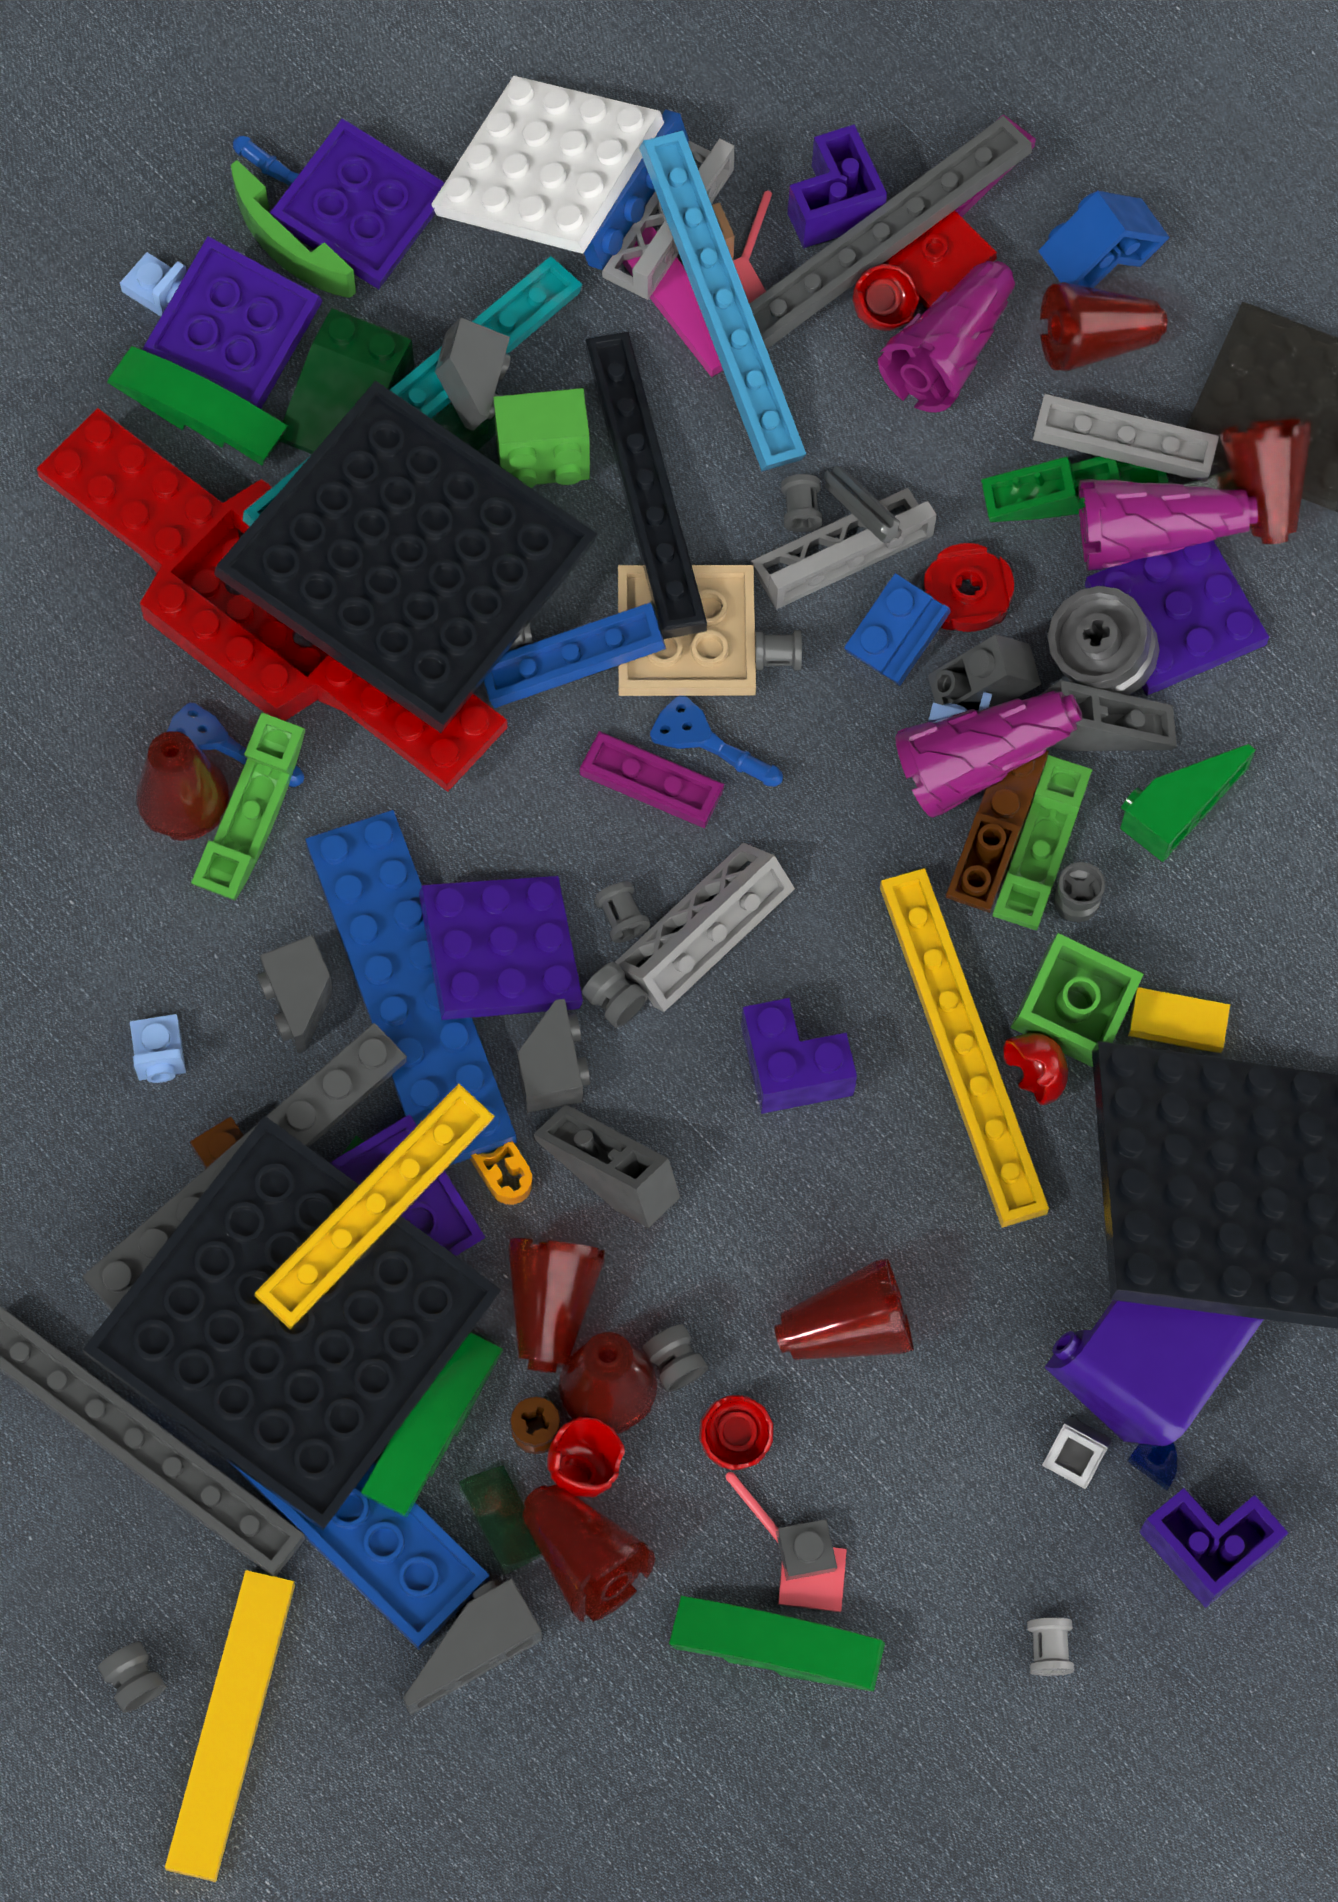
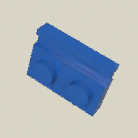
(897, 629)

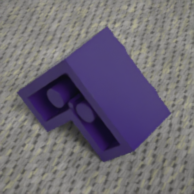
(841, 192)
(791, 1070)
(1209, 1555)

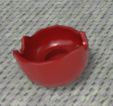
(885, 297)
(1042, 1065)
(736, 1432)
(585, 1457)

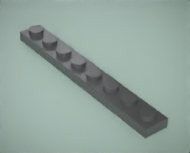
(888, 229)
(304, 1115)
(146, 1447)

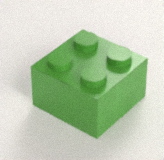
(543, 436)
(1077, 998)

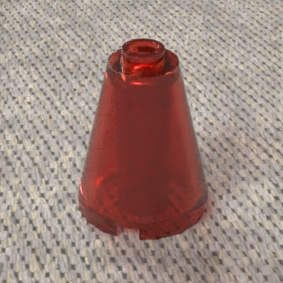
(1096, 325)
(1272, 467)
(180, 788)
(551, 1297)
(849, 1318)
(608, 1382)
(585, 1552)

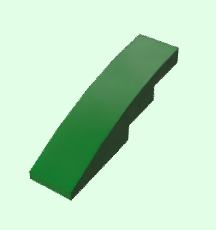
(197, 403)
(1053, 487)
(430, 1427)
(777, 1643)

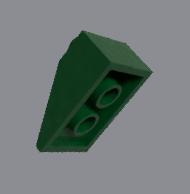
(338, 371)

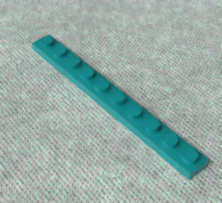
(514, 315)

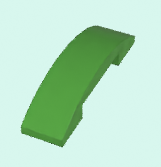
(317, 268)
(252, 808)
(1042, 843)

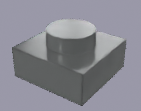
(806, 1549)

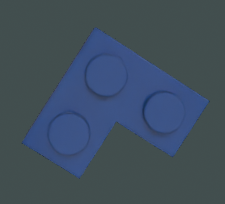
(1100, 235)

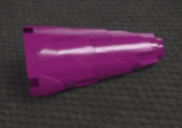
(941, 346)
(1152, 519)
(979, 748)

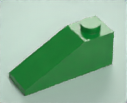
(1180, 800)

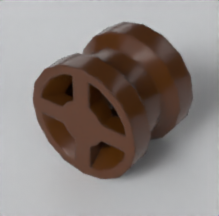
(533, 1436)

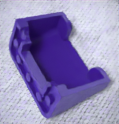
(1149, 1366)

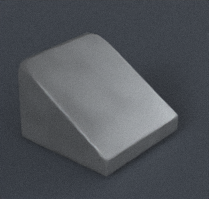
(1077, 1452)

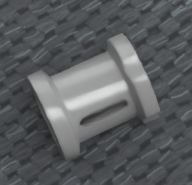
(1050, 1646)

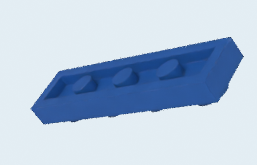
(629, 205)
(574, 655)

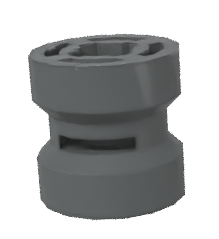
(1083, 882)
(614, 994)
(675, 1358)
(131, 1675)

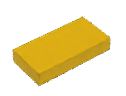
(1179, 1020)

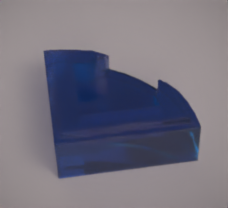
(1156, 1462)

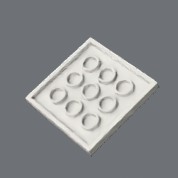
(547, 164)

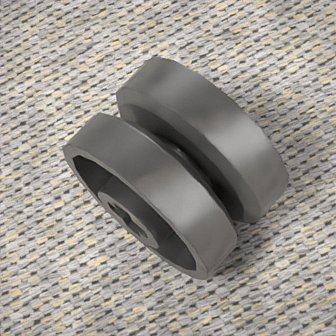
(1103, 640)

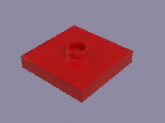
(942, 257)

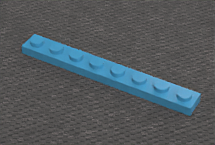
(722, 300)

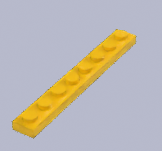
(964, 1048)

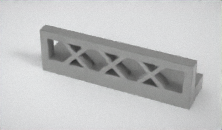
(662, 250)
(1125, 438)
(843, 555)
(709, 927)

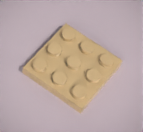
(703, 662)

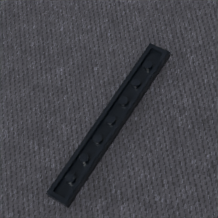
(646, 486)

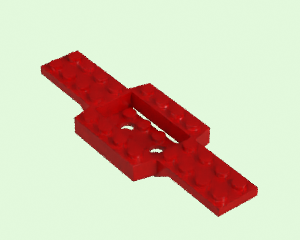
(183, 538)

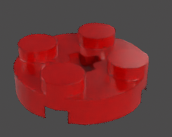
(983, 569)

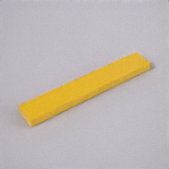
(374, 1206)
(230, 1726)

